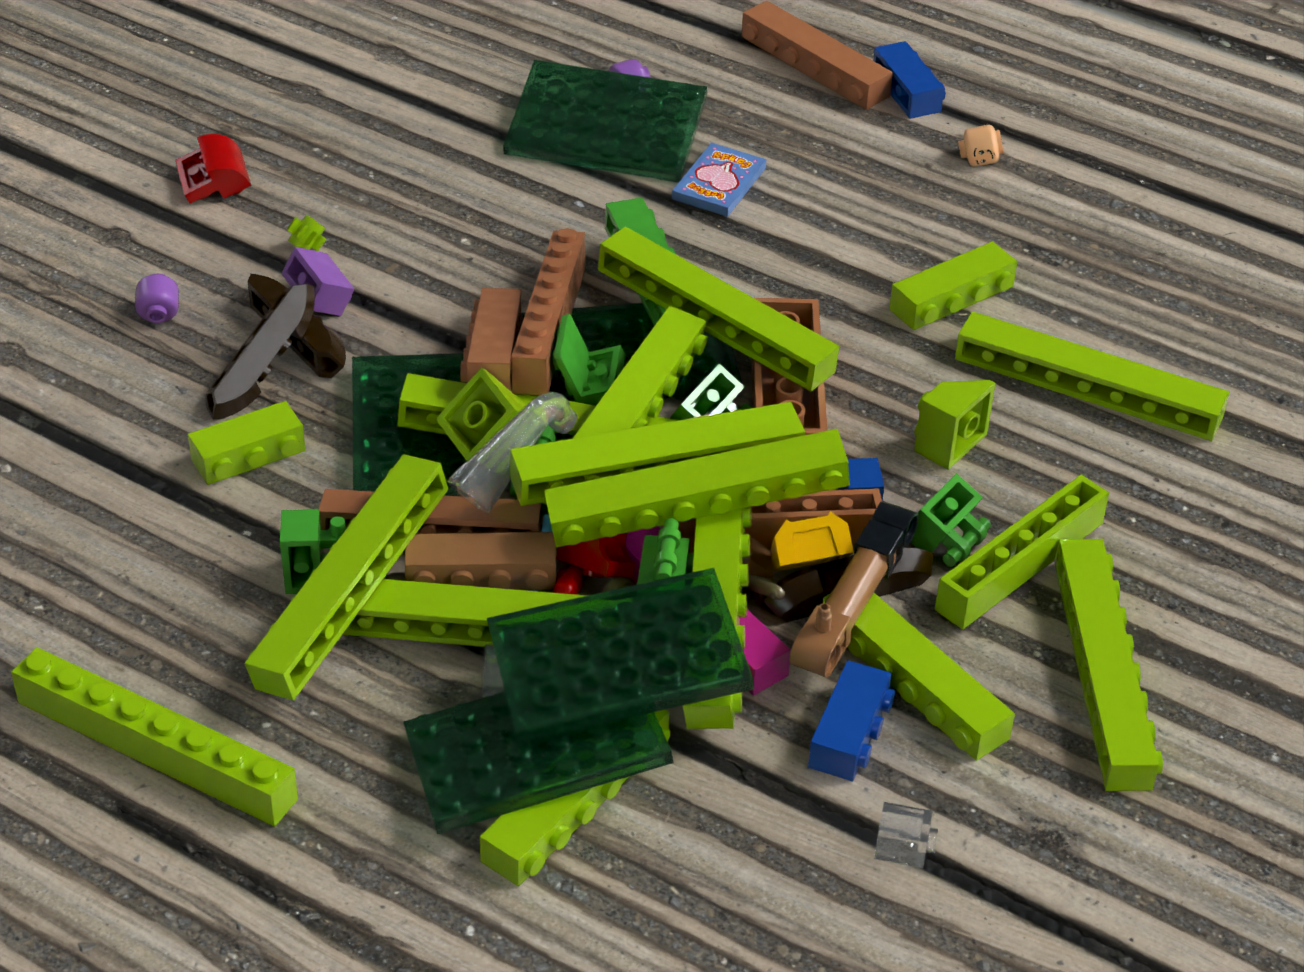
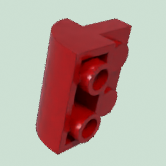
(212, 168)

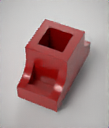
(599, 557)

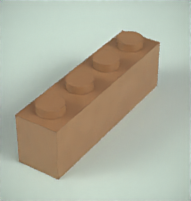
(483, 560)

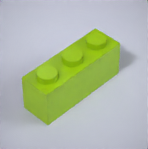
(246, 442)

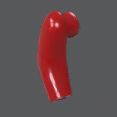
(569, 581)

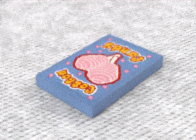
(719, 179)

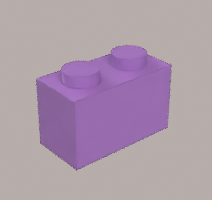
(318, 269)

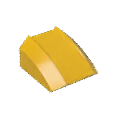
(810, 542)

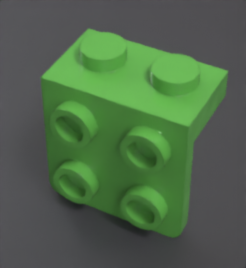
(585, 372)

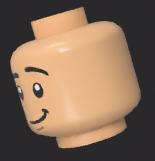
(981, 145)

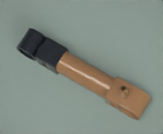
(875, 557)

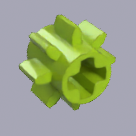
(306, 233)

